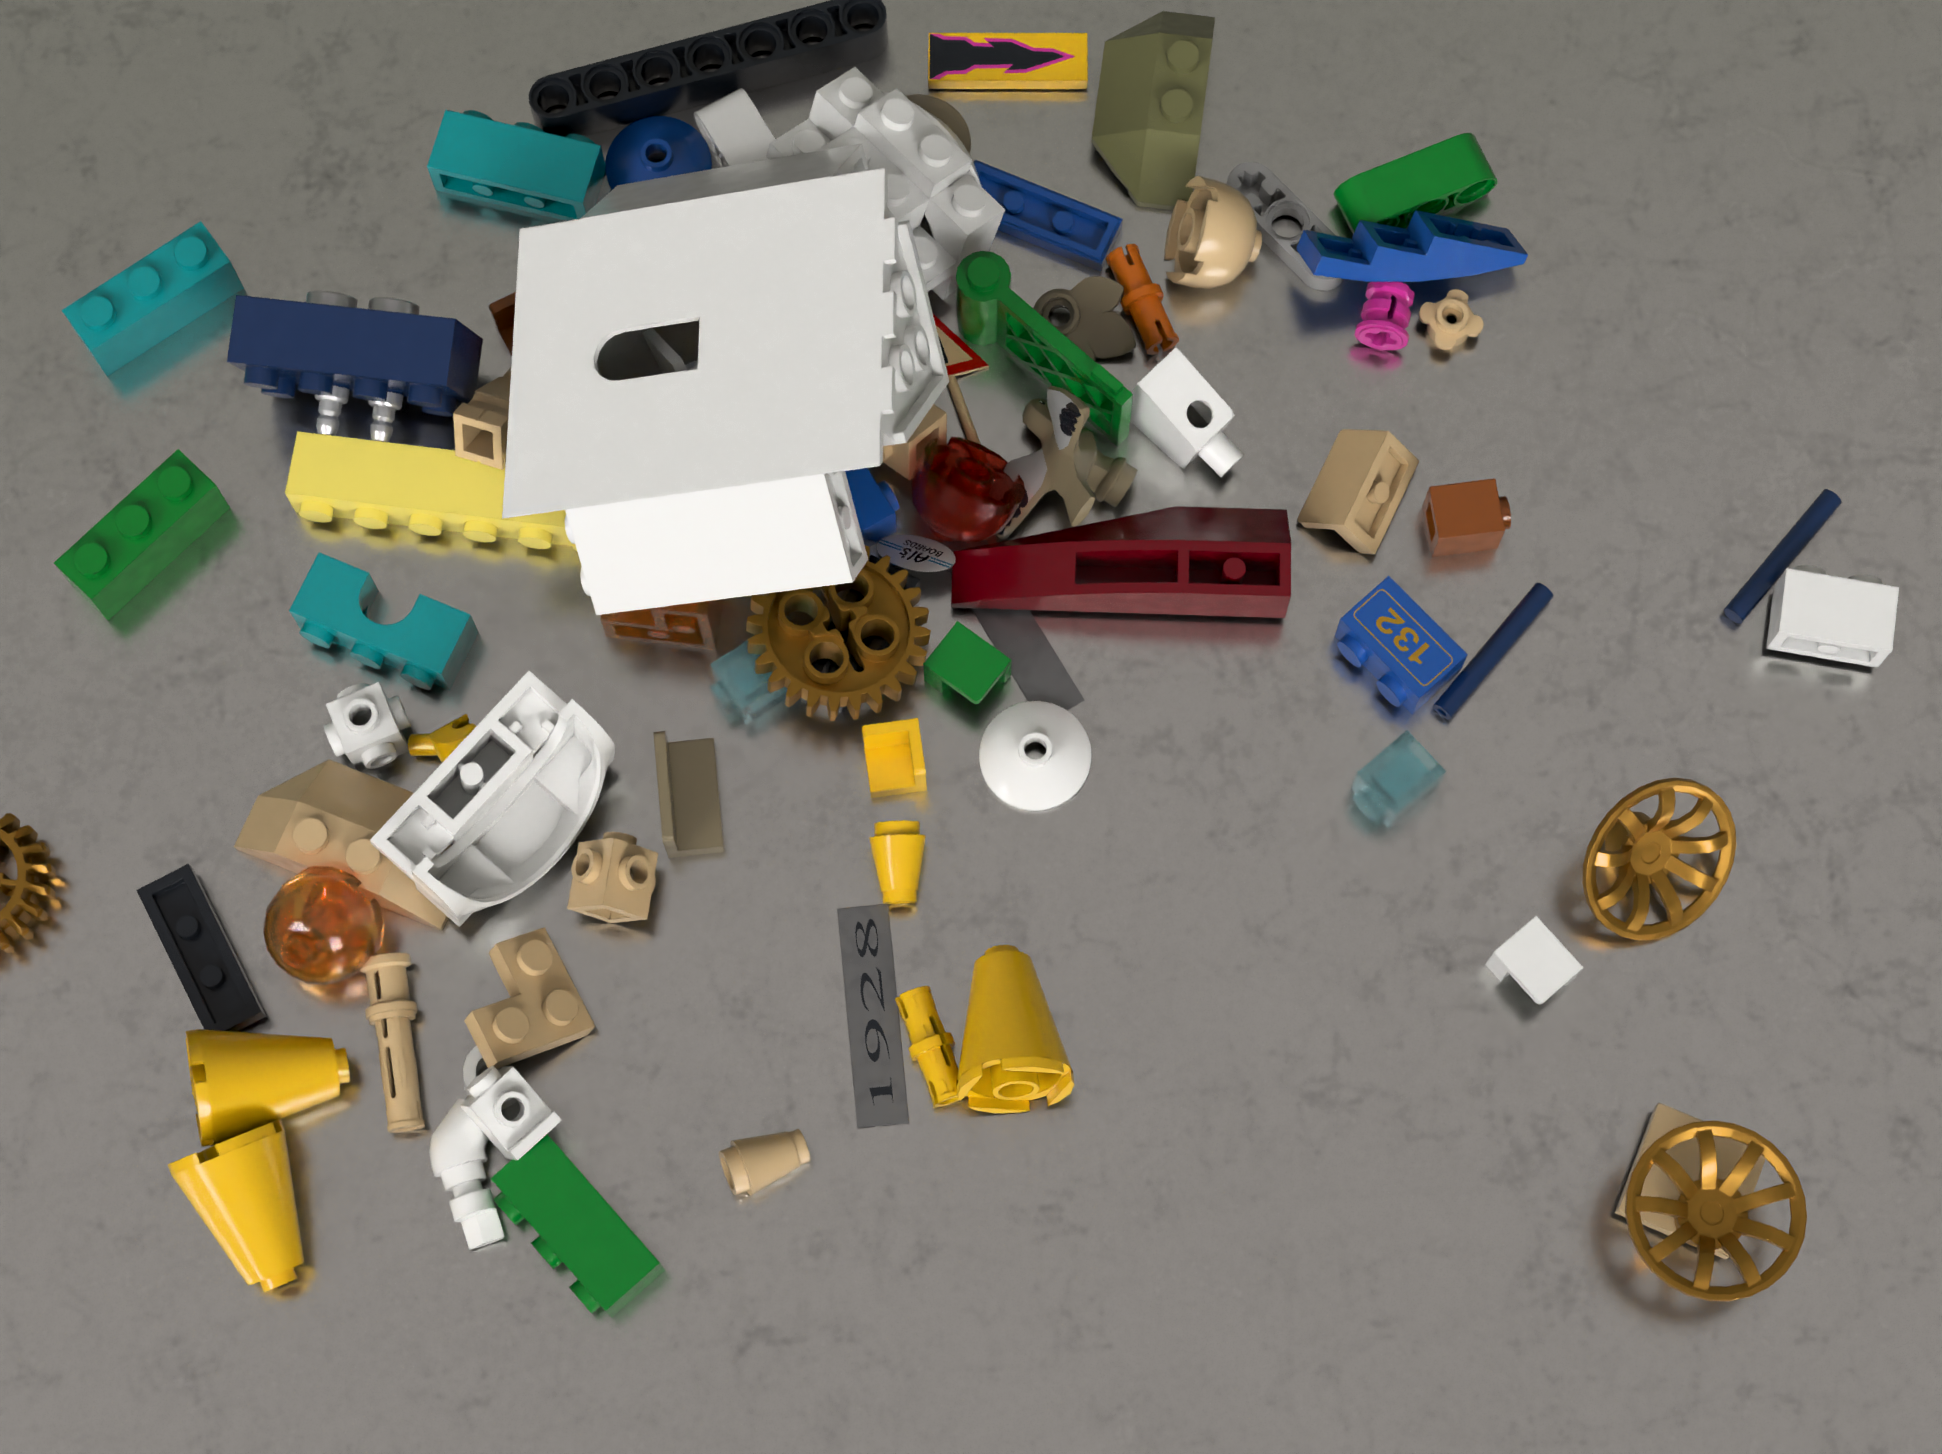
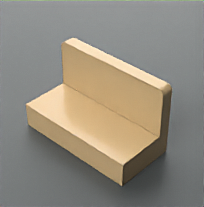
(1360, 487)

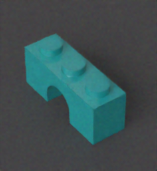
(424, 645)

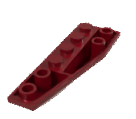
(1139, 563)

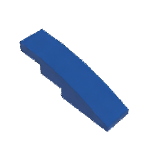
(1425, 251)

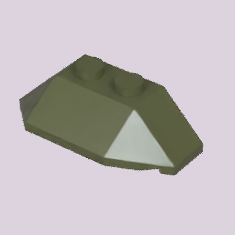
(1154, 105)

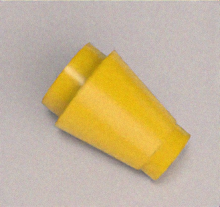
(898, 859)

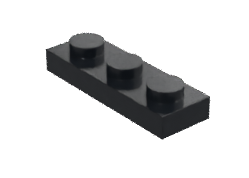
(200, 951)

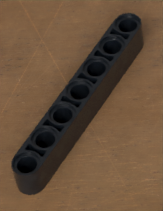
(725, 47)

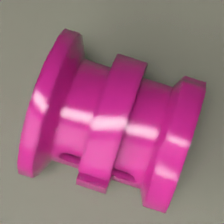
(1385, 315)

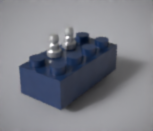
(339, 348)

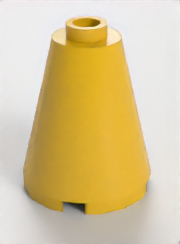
(1010, 1038)
(258, 1078)
(247, 1202)

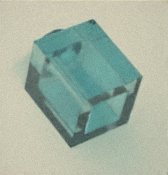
(739, 686)
(1396, 780)

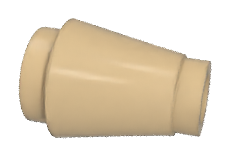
(762, 1160)

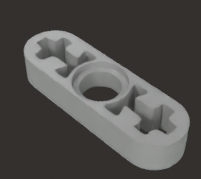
(1287, 204)

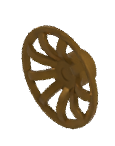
(1649, 850)
(1714, 1212)

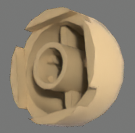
(1211, 235)

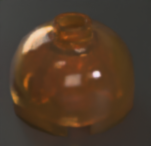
(322, 926)

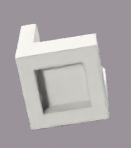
(1535, 961)

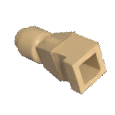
(483, 424)

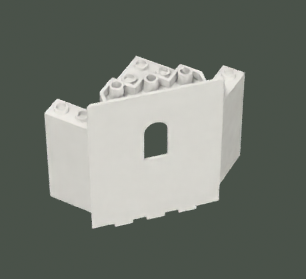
(804, 371)

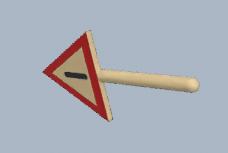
(959, 360)

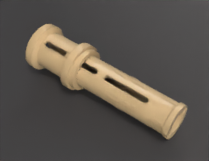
(392, 1016)

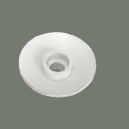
(1035, 782)

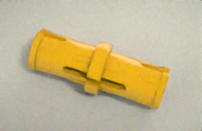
(930, 1044)

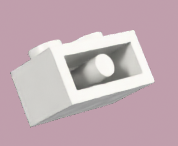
(1833, 616)

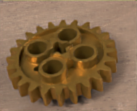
(792, 648)

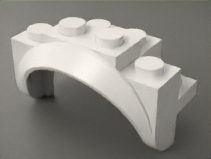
(923, 163)
(499, 804)

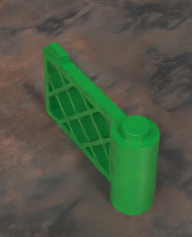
(994, 313)

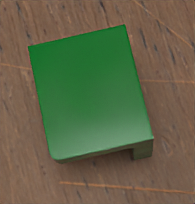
(966, 664)

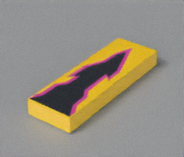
(1007, 61)

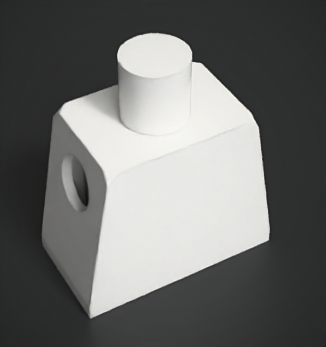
(1184, 415)

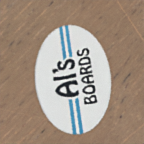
(916, 553)

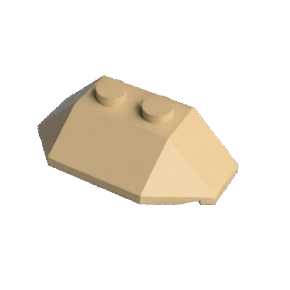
(329, 821)

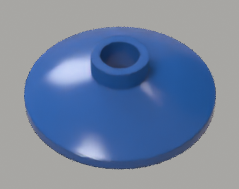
(681, 142)

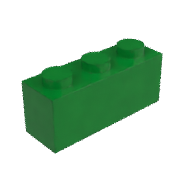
(142, 534)
(576, 1227)

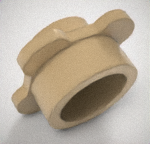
(1446, 334)

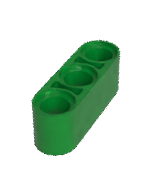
(1424, 181)

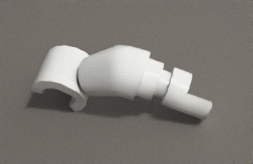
(458, 1158)

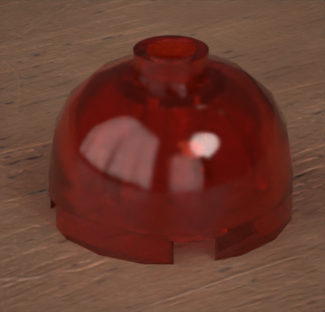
(964, 490)

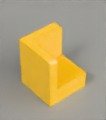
(894, 758)

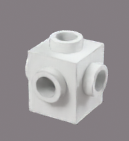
(381, 736)

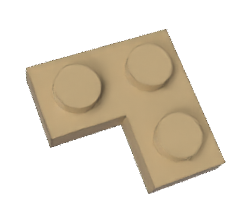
(541, 1007)

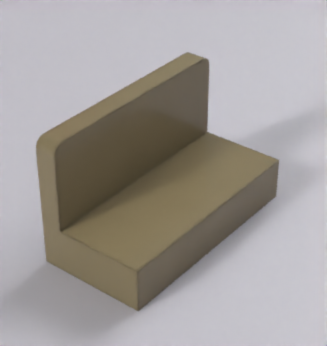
(688, 796)

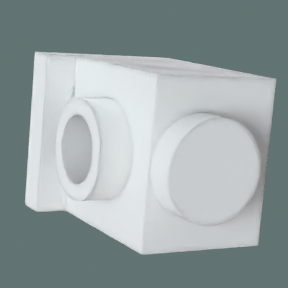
(484, 1107)

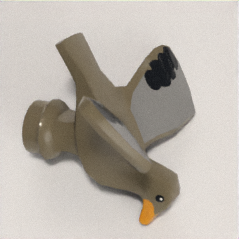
(1066, 460)

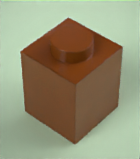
(1465, 517)

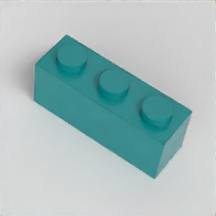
(516, 165)
(153, 298)

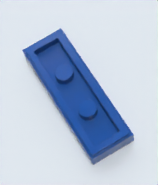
(1051, 218)

